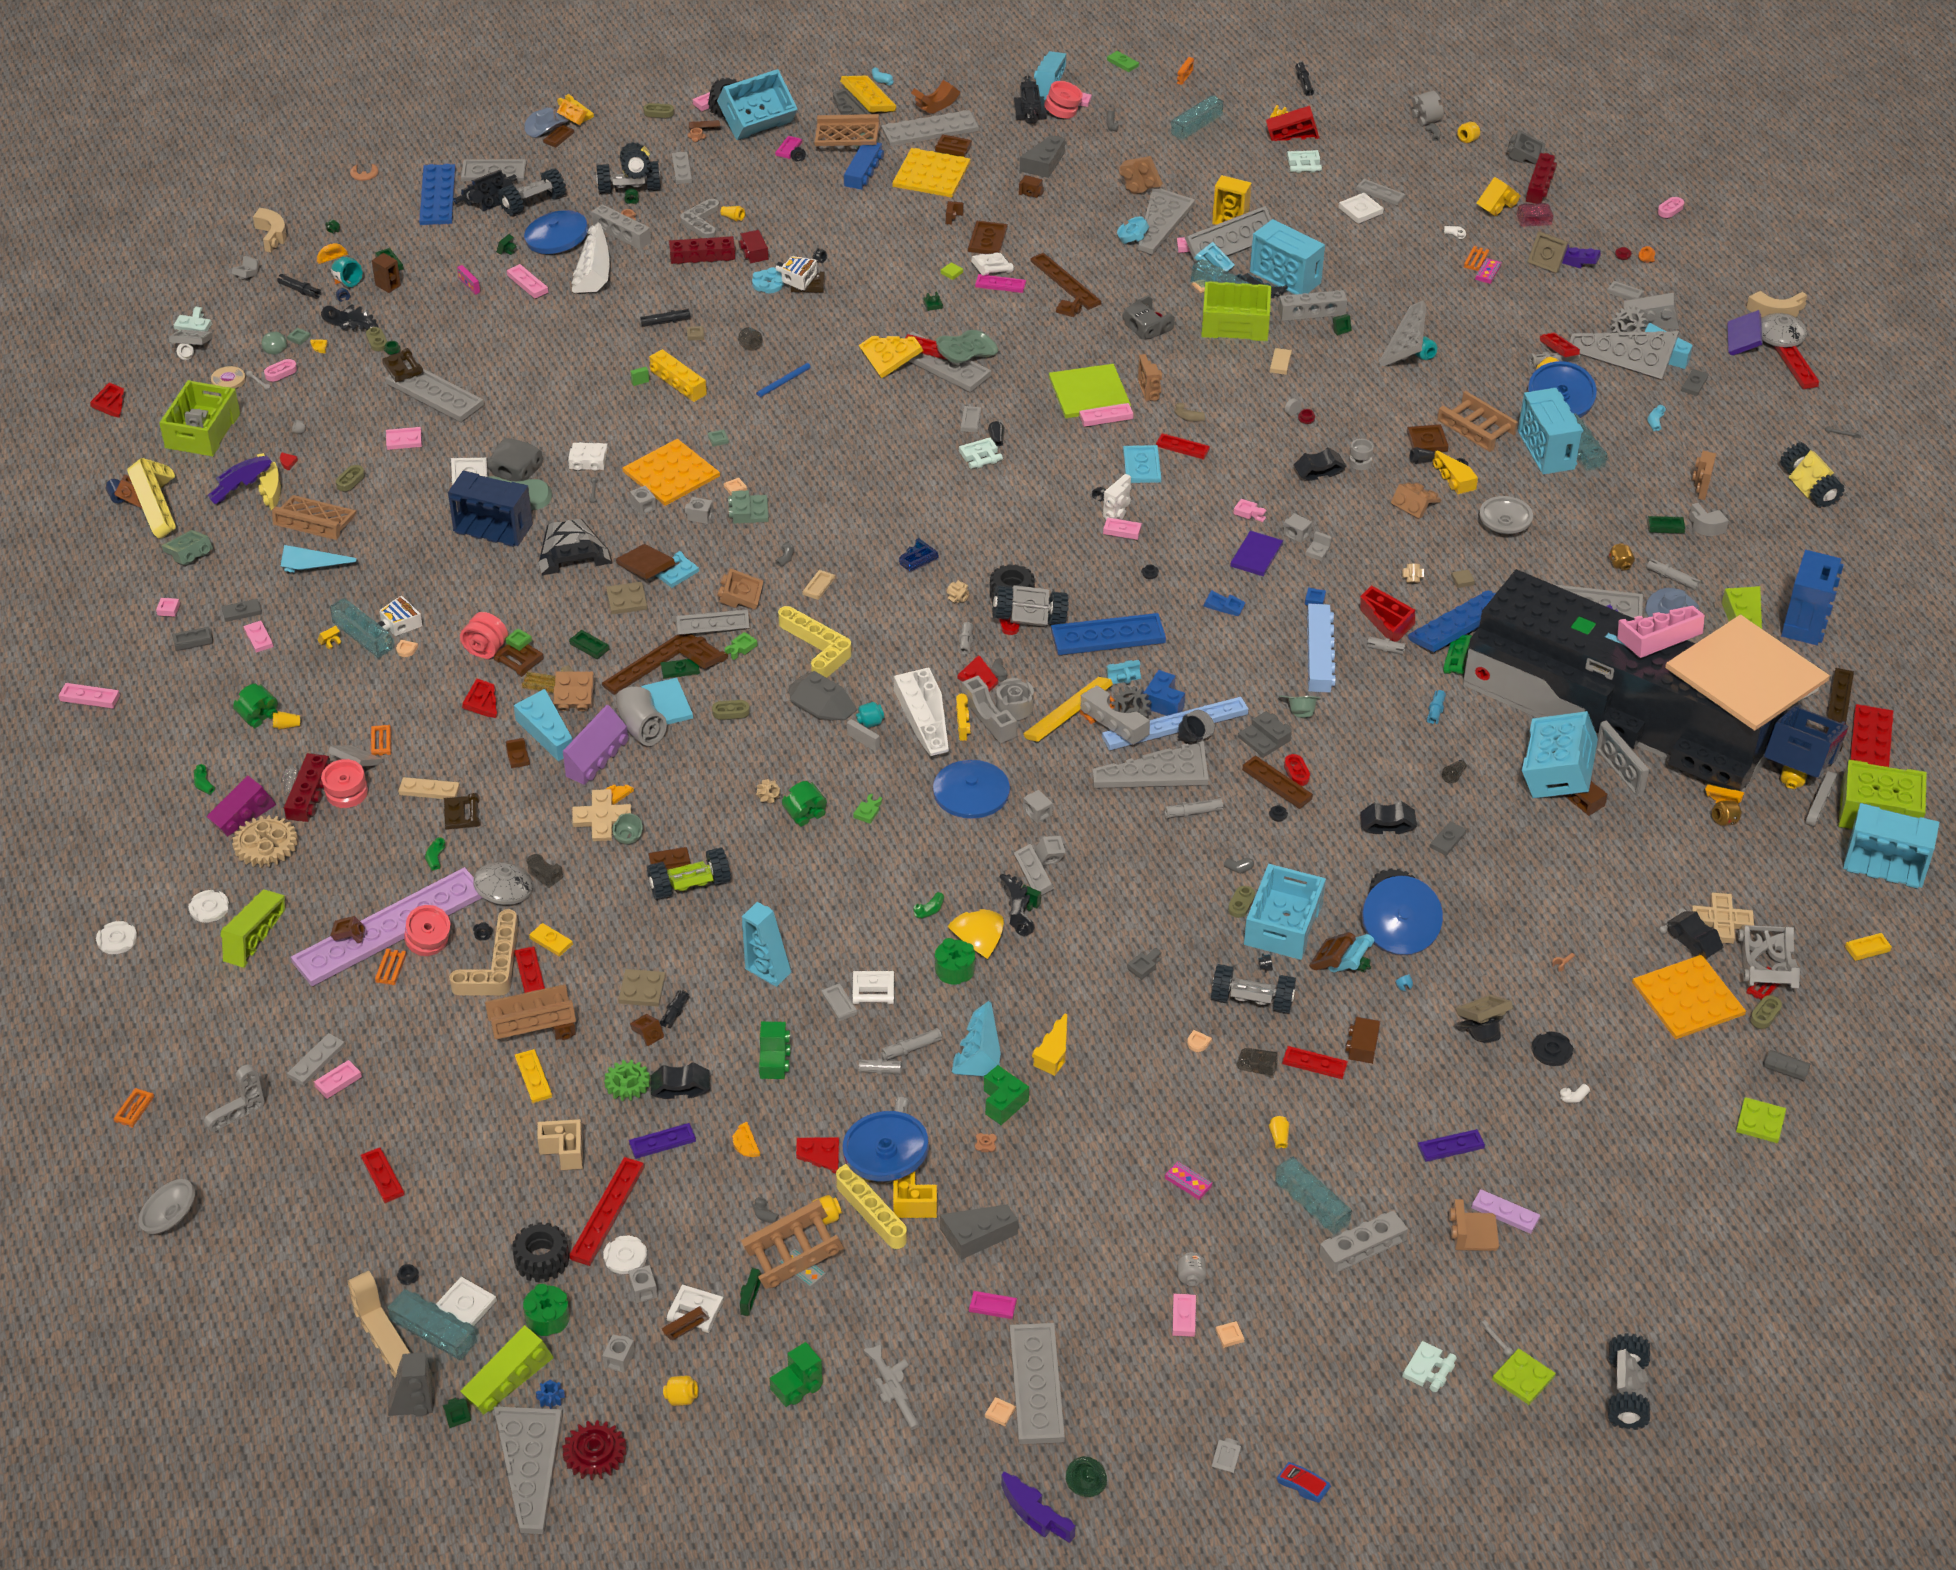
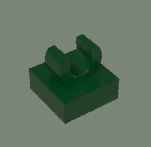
(506, 245)
(932, 302)
(1342, 324)
(1035, 898)
(456, 1412)

